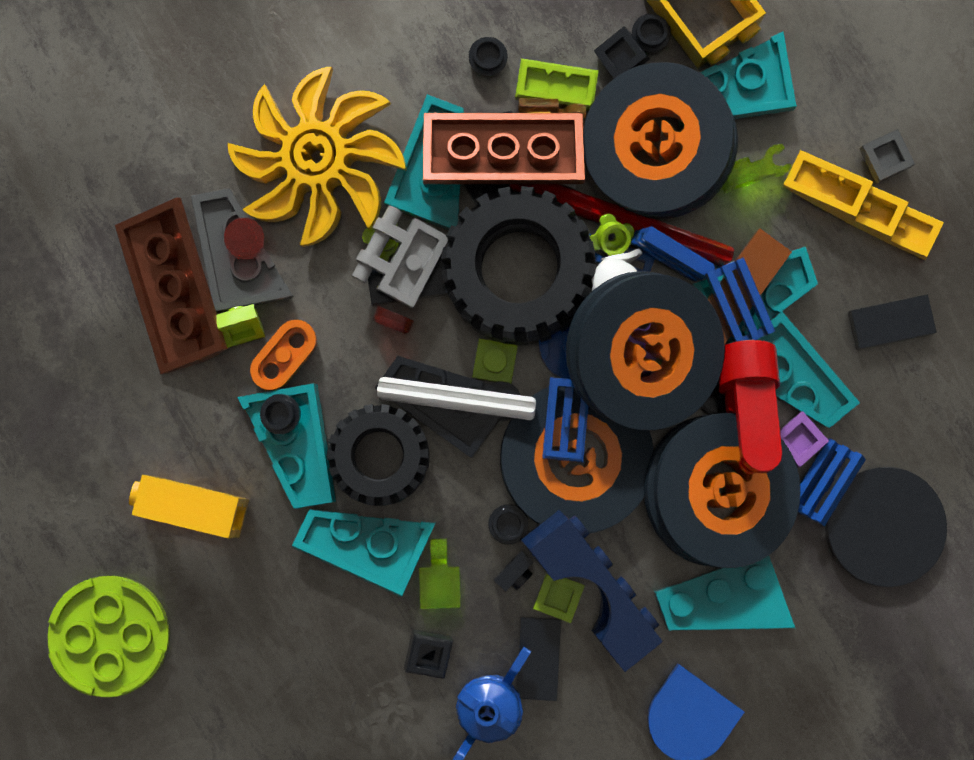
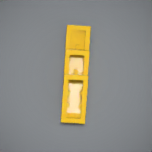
(862, 205)

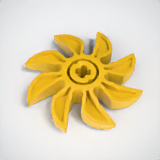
(334, 148)

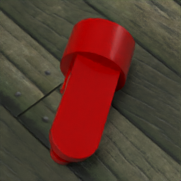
(750, 387)

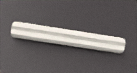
(456, 398)

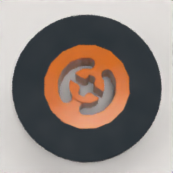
(706, 141)
(681, 333)
(612, 489)
(681, 491)

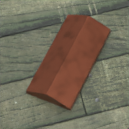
(503, 148)
(171, 287)

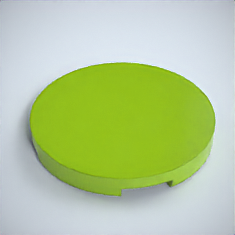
(108, 636)

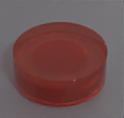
(244, 238)
(393, 320)

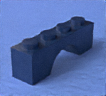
(620, 627)

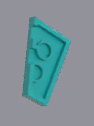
(756, 80)
(428, 202)
(787, 286)
(806, 377)
(301, 454)
(365, 547)
(726, 600)

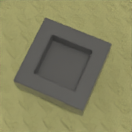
(887, 156)

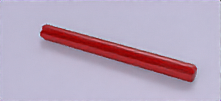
(594, 208)

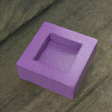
(802, 438)

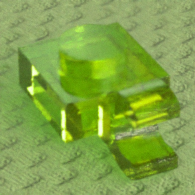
(748, 173)
(439, 582)

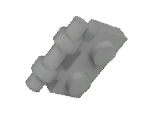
(412, 261)

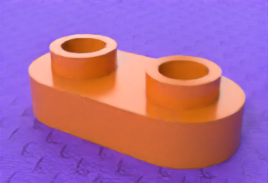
(281, 353)

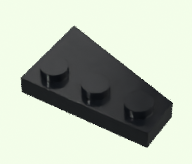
(460, 428)

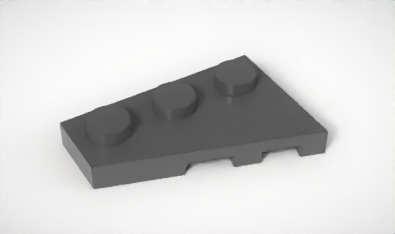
(231, 279)

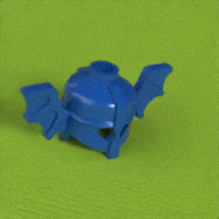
(492, 692)

